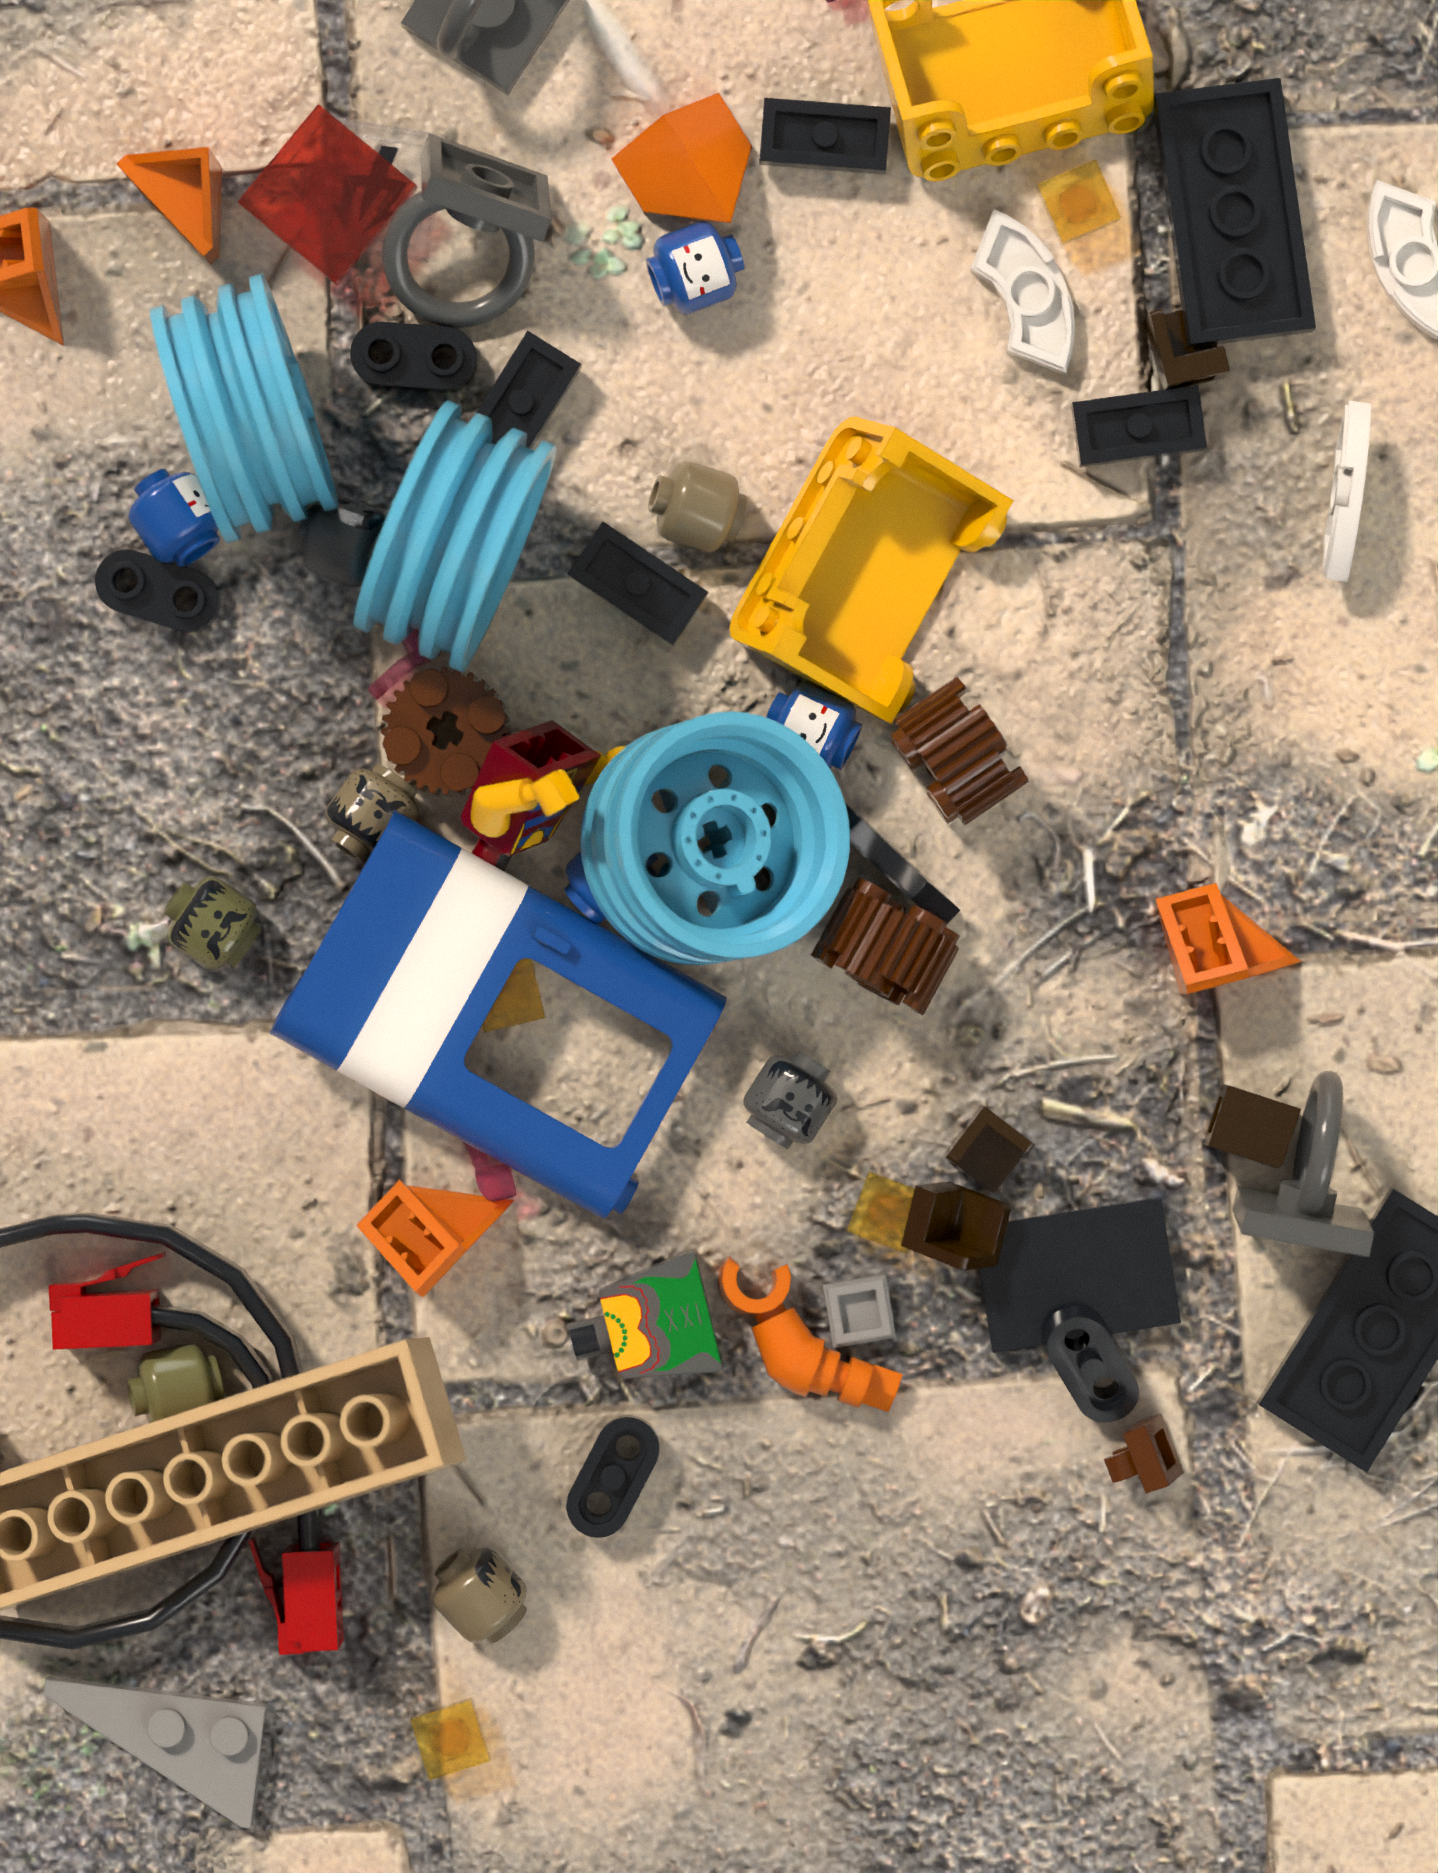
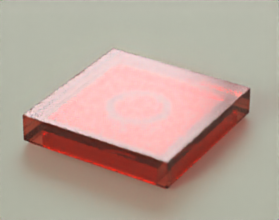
(327, 194)

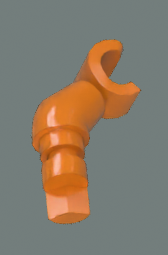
(798, 1357)

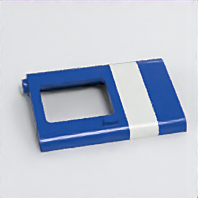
(417, 973)

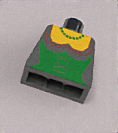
(653, 1322)

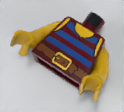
(528, 789)

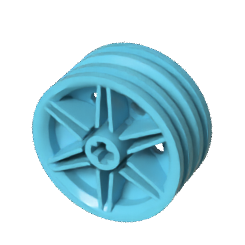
(243, 408)
(454, 535)
(801, 851)

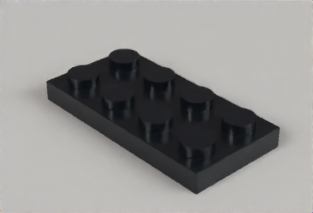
(1233, 212)
(1366, 1339)

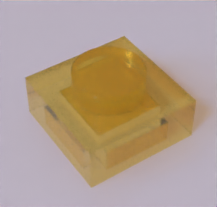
(1078, 202)
(518, 1000)
(882, 1211)
(450, 1738)

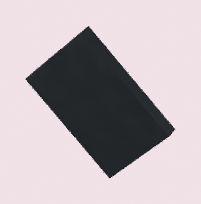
(1088, 1257)

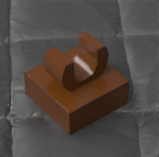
(1147, 1454)

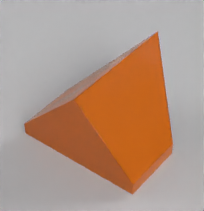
(688, 162)
(185, 190)
(29, 273)
(1215, 940)
(427, 1230)

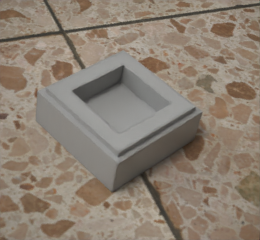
(859, 1310)

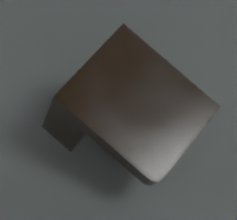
(1175, 362)
(1251, 1126)
(988, 1148)
(956, 1225)

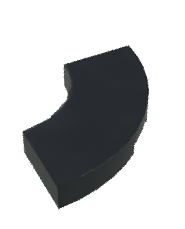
(898, 868)

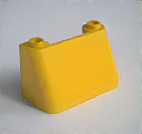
(864, 563)

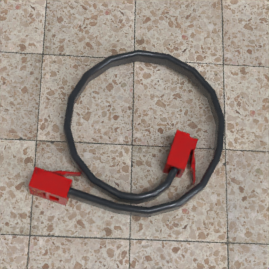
(135, 1319)

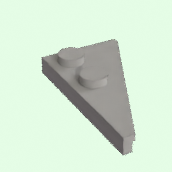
(192, 1739)

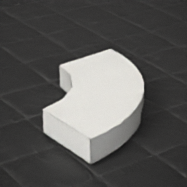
(1405, 252)
(1032, 292)
(1346, 491)

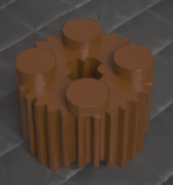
(433, 697)
(957, 752)
(887, 948)

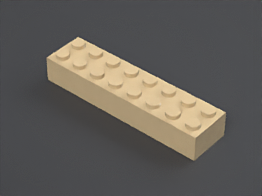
(224, 1470)

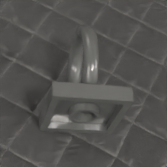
(485, 35)
(481, 195)
(1306, 1207)

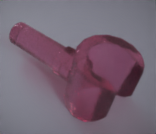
(401, 667)
(492, 1181)

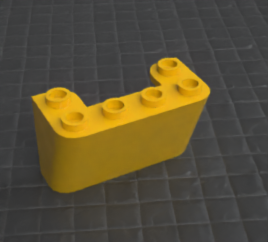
(1010, 77)

